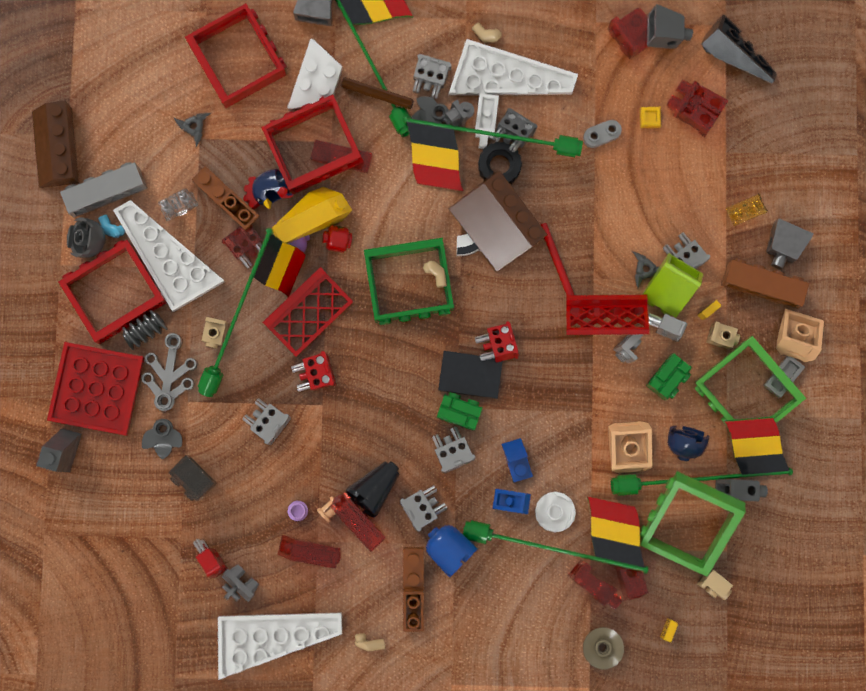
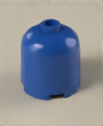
(448, 547)

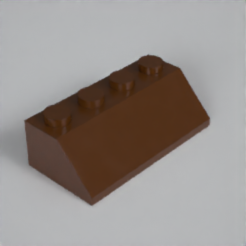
(55, 145)

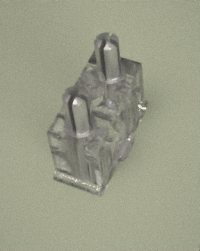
(177, 204)

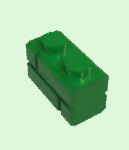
(669, 376)
(459, 411)

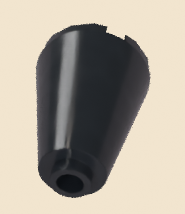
(373, 488)

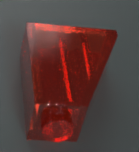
(357, 521)
(309, 552)

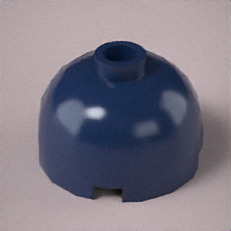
(687, 442)

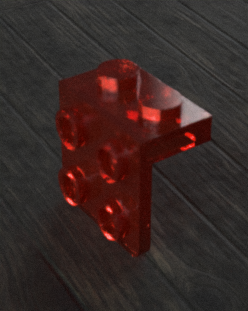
(630, 32)

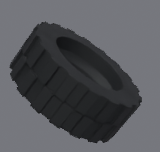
(496, 149)

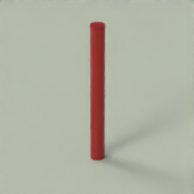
(557, 261)

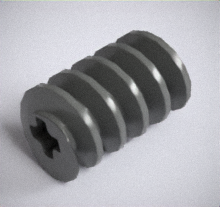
(143, 329)

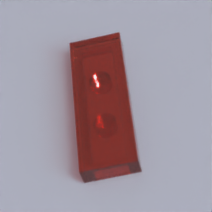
(328, 152)

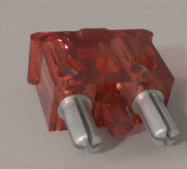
(236, 240)

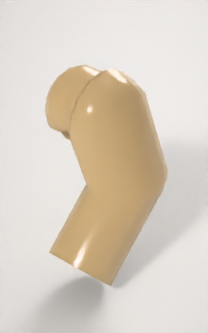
(486, 35)
(437, 271)
(367, 645)

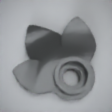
(428, 110)
(162, 441)

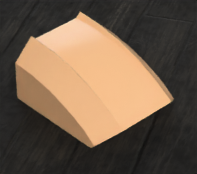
(800, 336)
(630, 447)

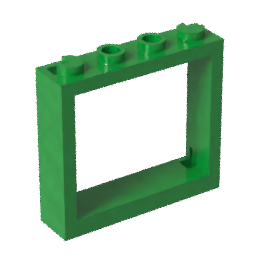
(406, 249)

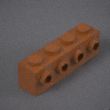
(765, 284)

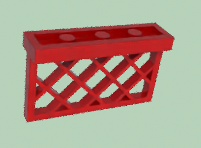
(295, 299)
(611, 306)

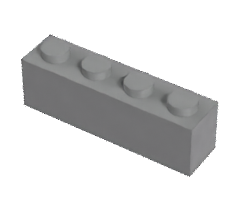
(103, 189)

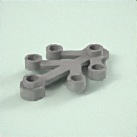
(168, 375)

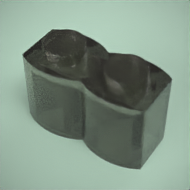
(191, 478)

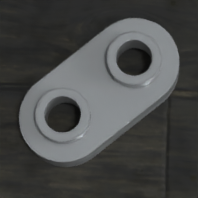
(603, 134)

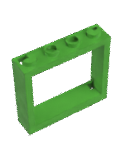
(716, 406)
(712, 495)

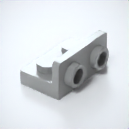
(624, 348)

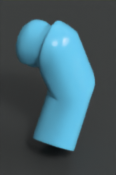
(110, 229)

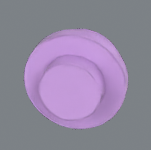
(297, 510)

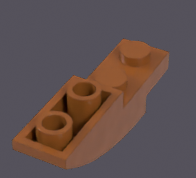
(225, 198)
(413, 589)

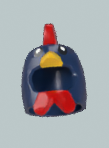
(266, 189)

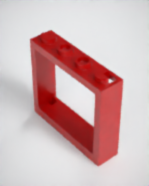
(222, 24)
(324, 172)
(102, 258)

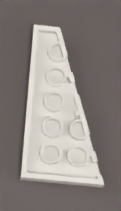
(503, 73)
(172, 266)
(256, 639)

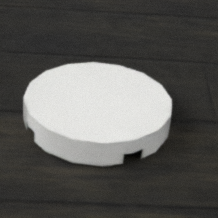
(555, 512)

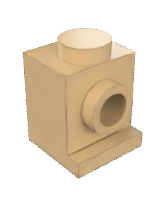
(214, 324)
(716, 337)
(716, 585)

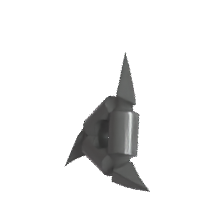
(197, 132)
(640, 274)

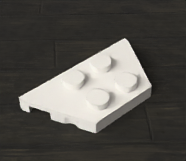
(316, 77)

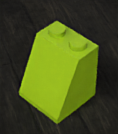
(673, 285)

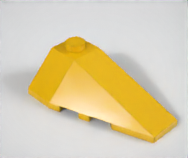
(311, 214)

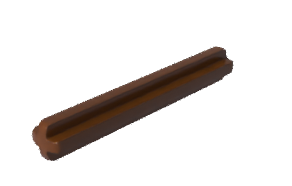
(377, 93)

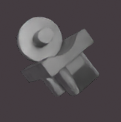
(459, 114)
(232, 578)

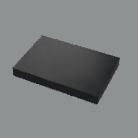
(470, 375)

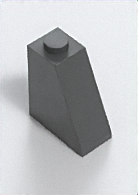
(59, 451)

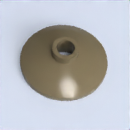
(611, 655)

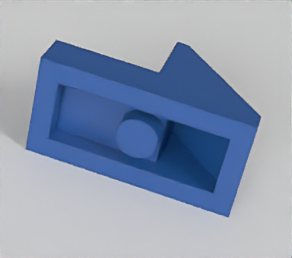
(517, 460)
(511, 501)

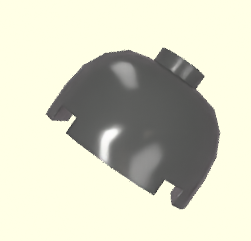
(85, 238)

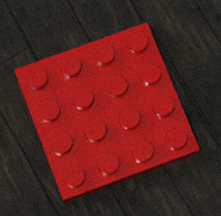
(95, 388)

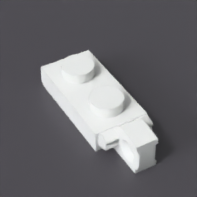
(486, 117)

